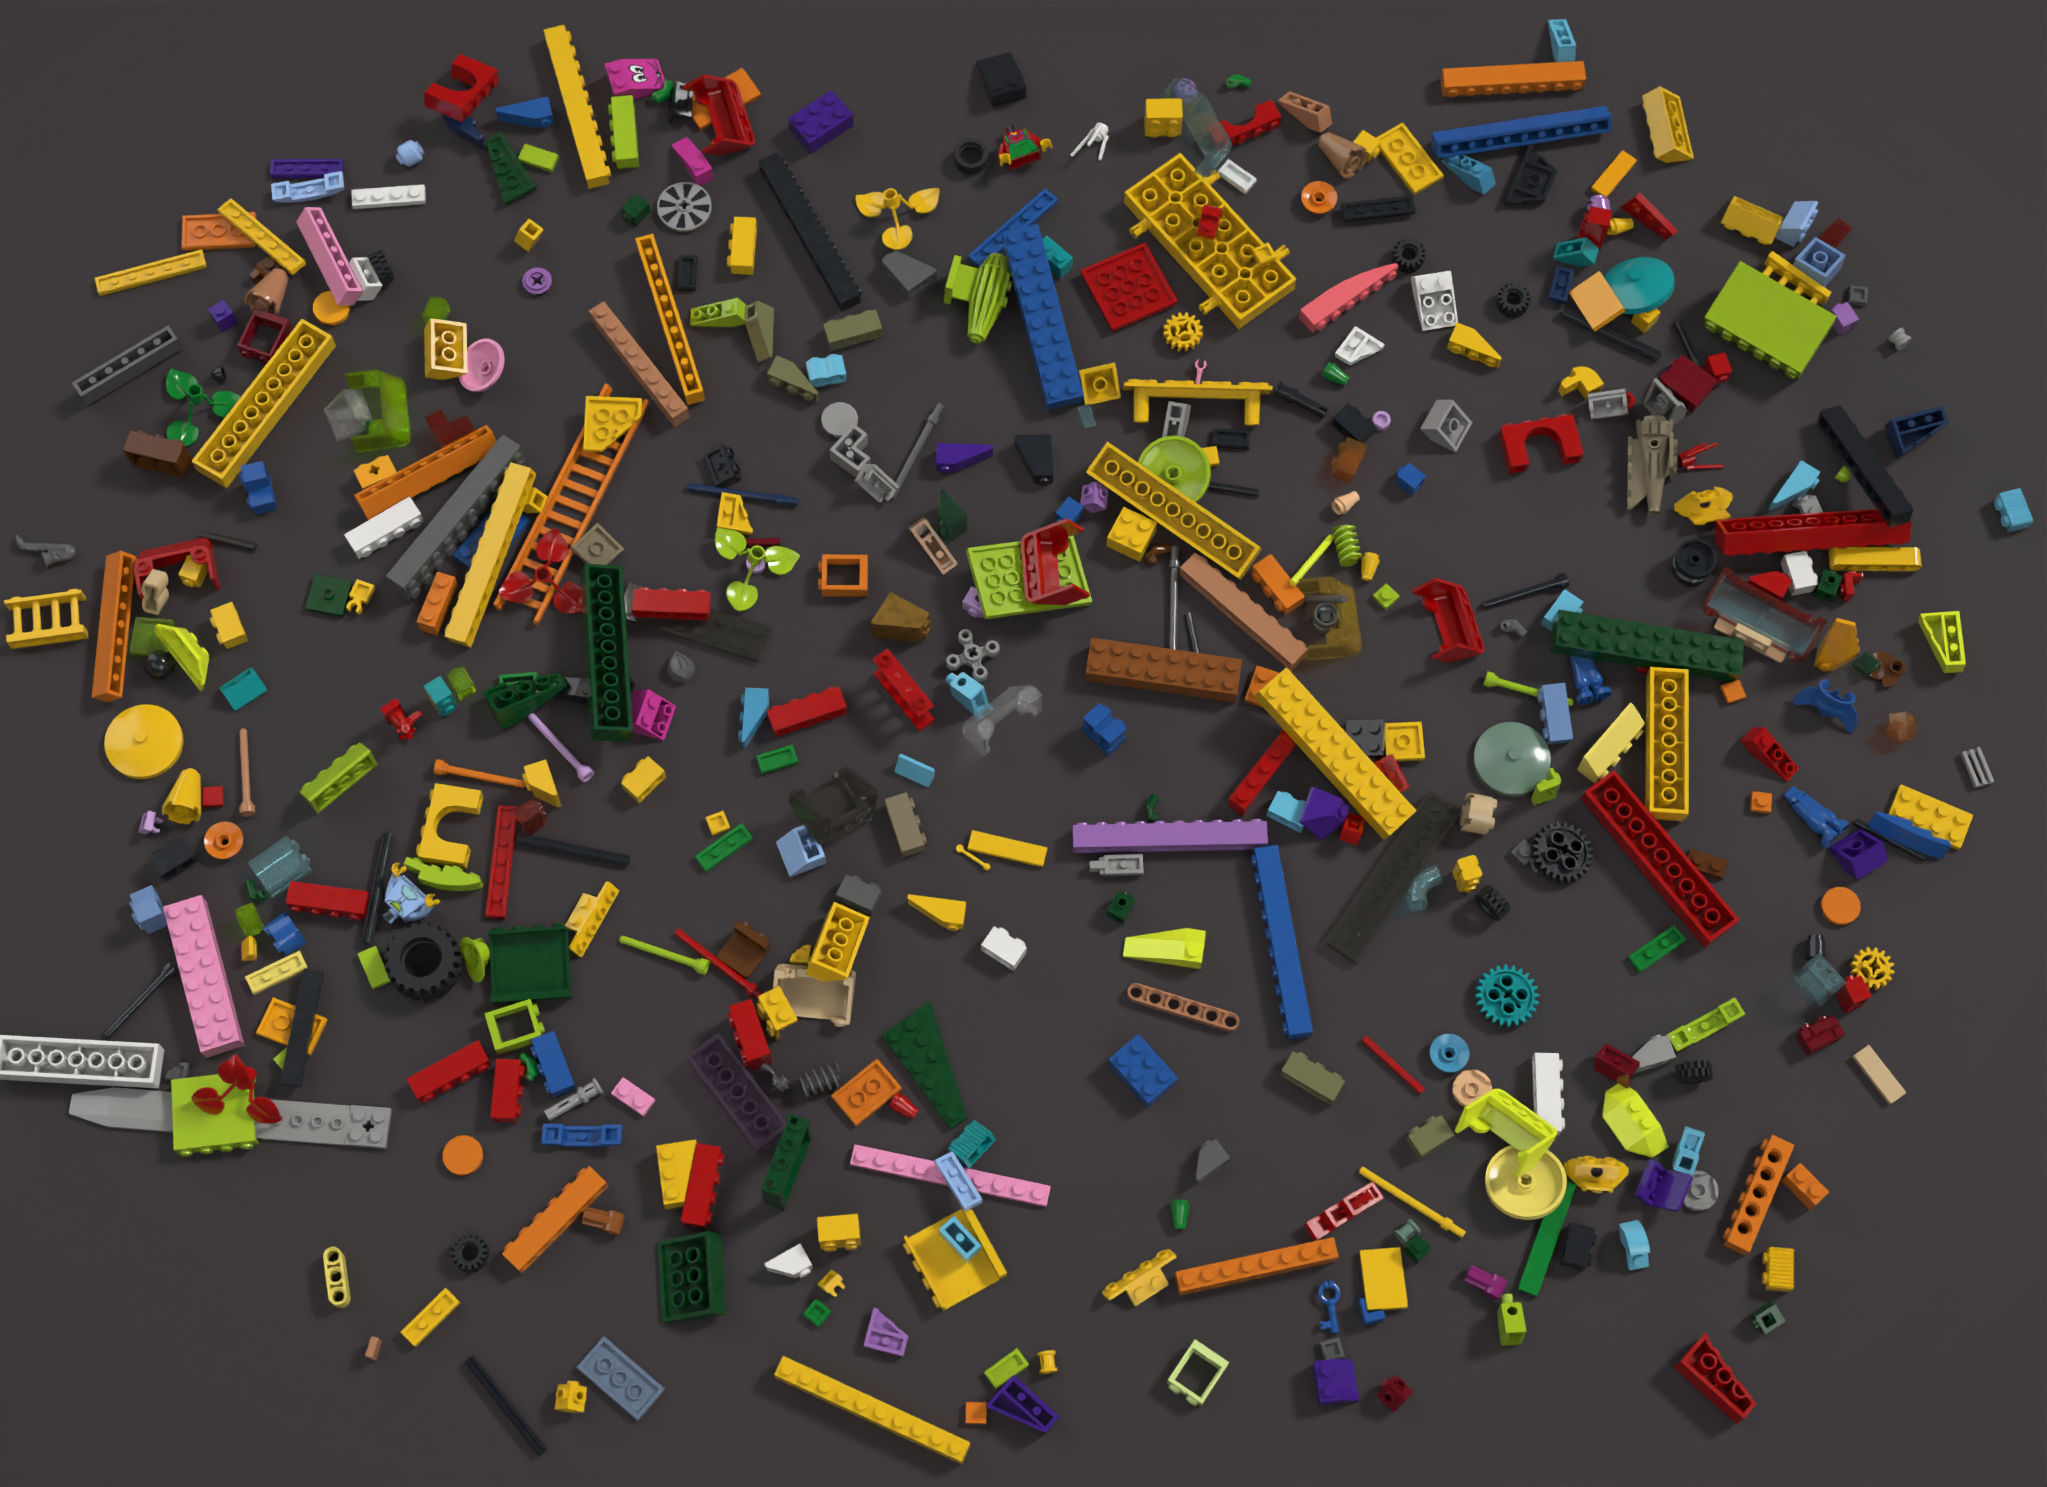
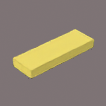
(276, 972)

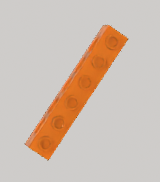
(1781, 1151)

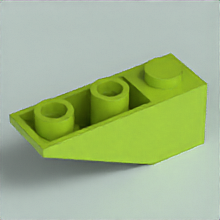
(719, 314)

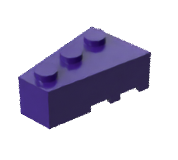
(1024, 1405)

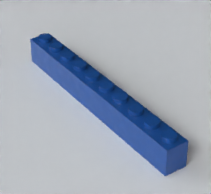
(1521, 132)
(1282, 942)

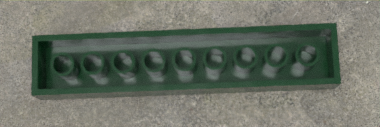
(1646, 645)
(606, 653)

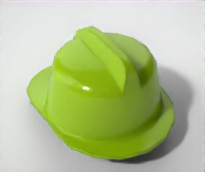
(476, 957)

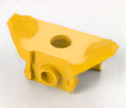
(1690, 505)
(1580, 1173)

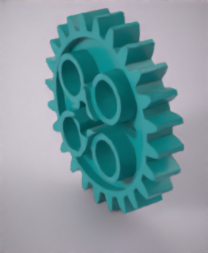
(1519, 984)

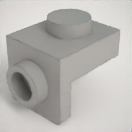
(1807, 504)

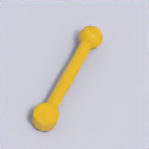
(960, 849)

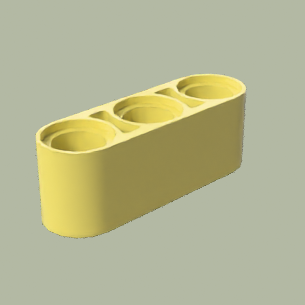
(331, 1269)

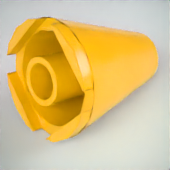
(184, 798)

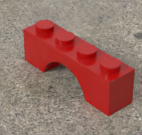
(1265, 118)

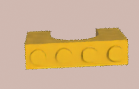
(443, 801)

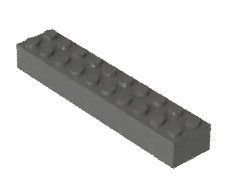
(453, 520)

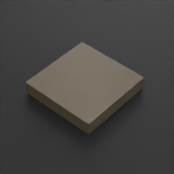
(597, 547)

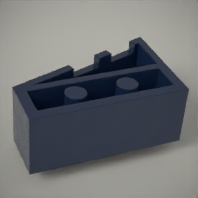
(1914, 428)

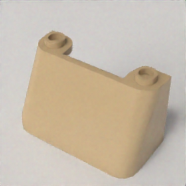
(816, 998)

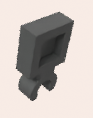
(1523, 853)

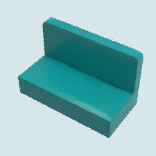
(243, 688)

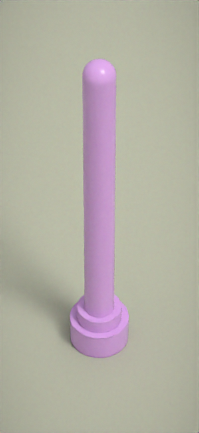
(584, 772)

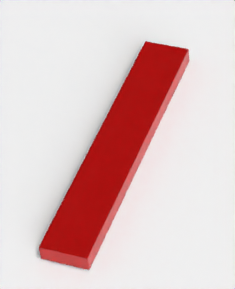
(501, 863)

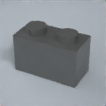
(859, 894)

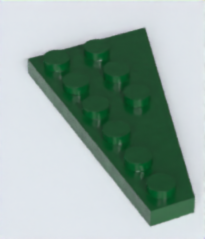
(923, 1054)

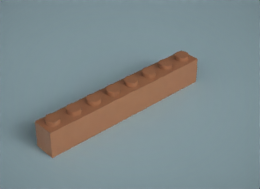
(639, 364)
(1243, 611)

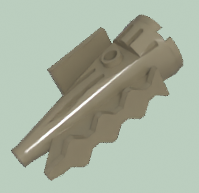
(1651, 461)

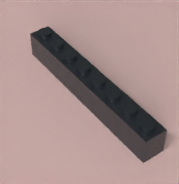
(1865, 466)

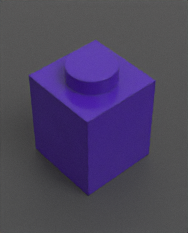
(222, 315)

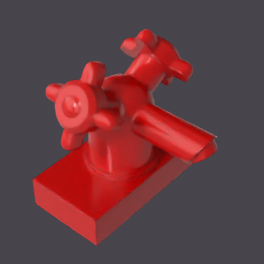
(394, 714)

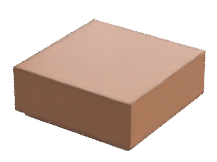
(373, 1348)

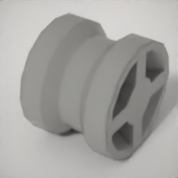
(1899, 338)

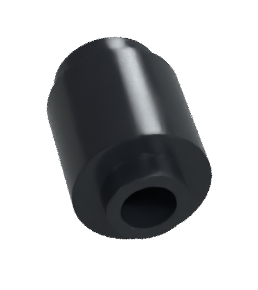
(1815, 945)

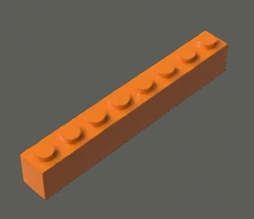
(1513, 78)
(426, 472)
(113, 627)
(1256, 1266)

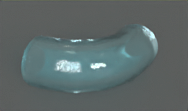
(1420, 886)

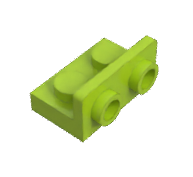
(1547, 788)

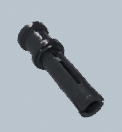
(1293, 396)

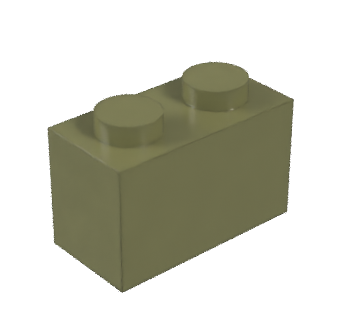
(1429, 1136)

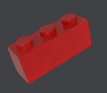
(1595, 225)
(507, 1090)

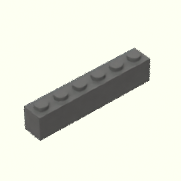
(127, 365)

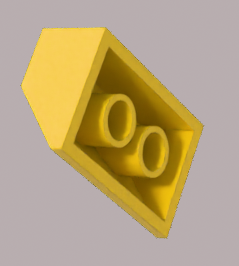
(1752, 220)
(445, 349)

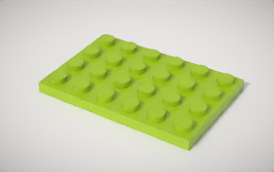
(1000, 579)

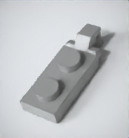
(1118, 865)

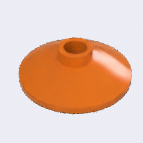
(1322, 191)
(217, 834)

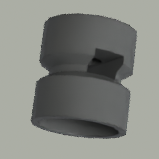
(1325, 618)

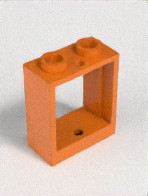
(844, 590)

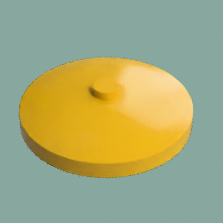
(143, 741)

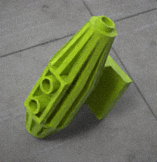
(983, 289)

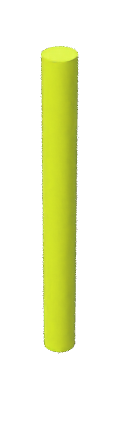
(1312, 559)

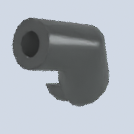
(1511, 625)

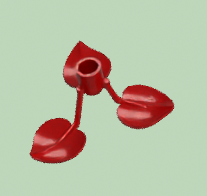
(518, 586)
(235, 1073)

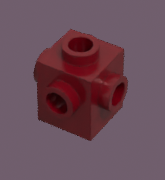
(1394, 1392)

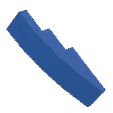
(1906, 834)

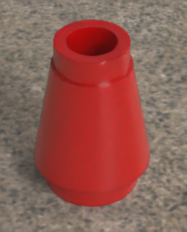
(903, 1106)

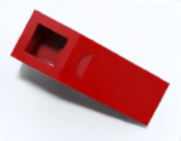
(1769, 752)

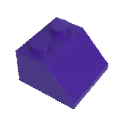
(1859, 853)
(1335, 1381)

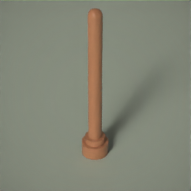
(246, 808)

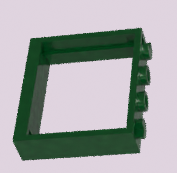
(787, 1161)

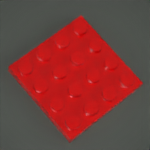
(1128, 287)

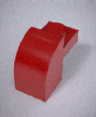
(1209, 221)

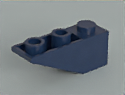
(465, 130)

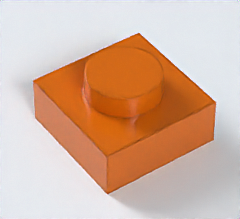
(1761, 802)

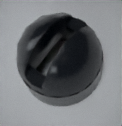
(219, 374)

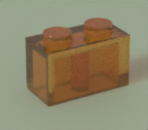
(1349, 459)

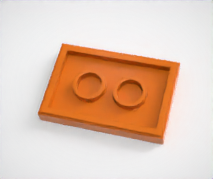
(866, 1092)

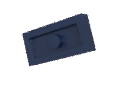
(1561, 285)

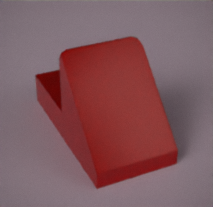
(1352, 829)

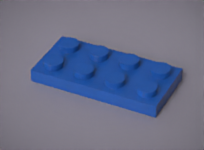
(470, 546)

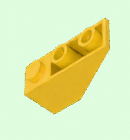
(1470, 344)

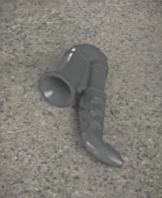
(54, 552)

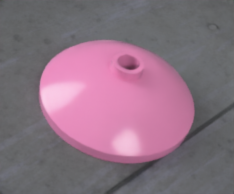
(484, 365)

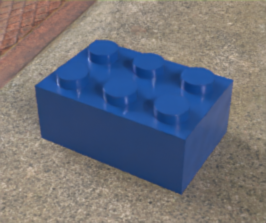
(1142, 1071)

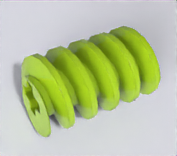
(1346, 544)

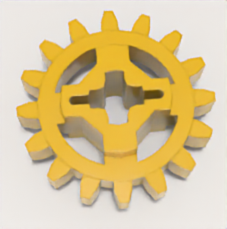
(1182, 330)
(1879, 964)

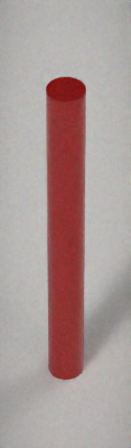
(1393, 1065)

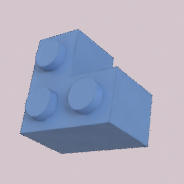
(148, 910)

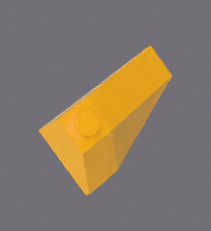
(1837, 646)

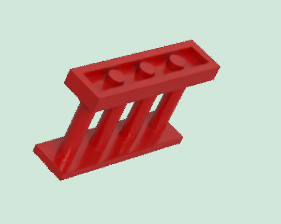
(903, 690)

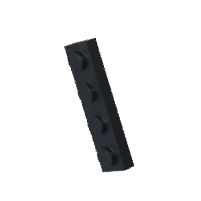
(1378, 208)

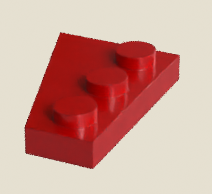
(1648, 215)

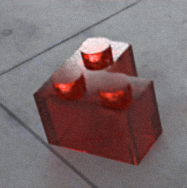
(446, 432)

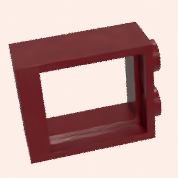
(269, 320)

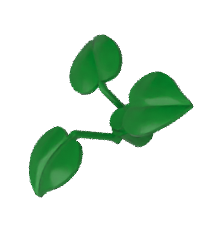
(183, 384)

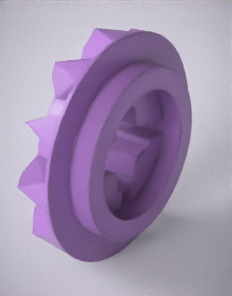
(537, 273)

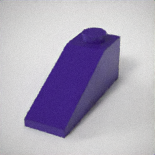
(954, 457)

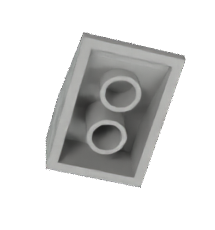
(1663, 403)

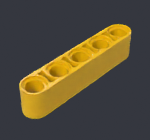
(1875, 559)

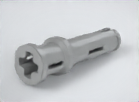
(582, 1095)

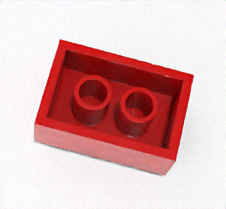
(749, 1035)

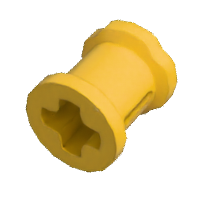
(1047, 1362)

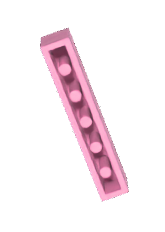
(329, 256)

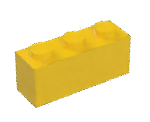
(742, 245)

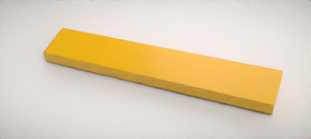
(261, 236)
(150, 272)

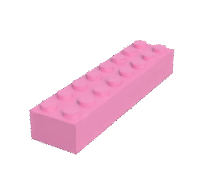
(203, 976)

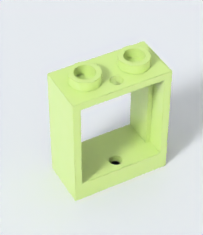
(1207, 1355)

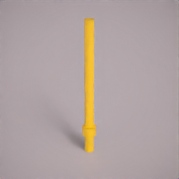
(1445, 1223)

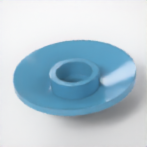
(1454, 1045)

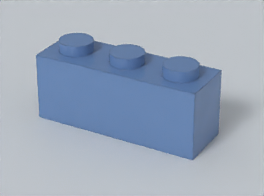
(1555, 713)

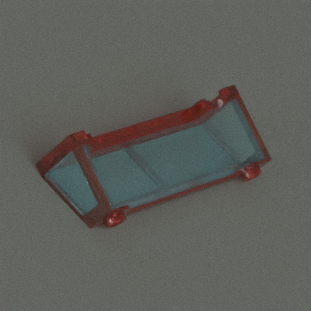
(1757, 610)

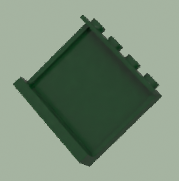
(530, 963)

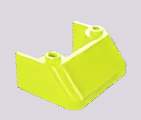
(1512, 1123)

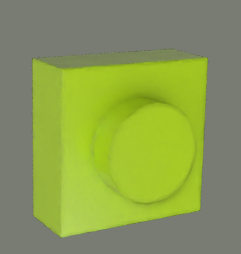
(1385, 596)

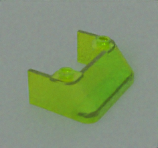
(395, 426)

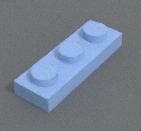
(958, 1181)

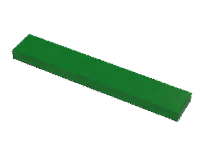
(1544, 1245)

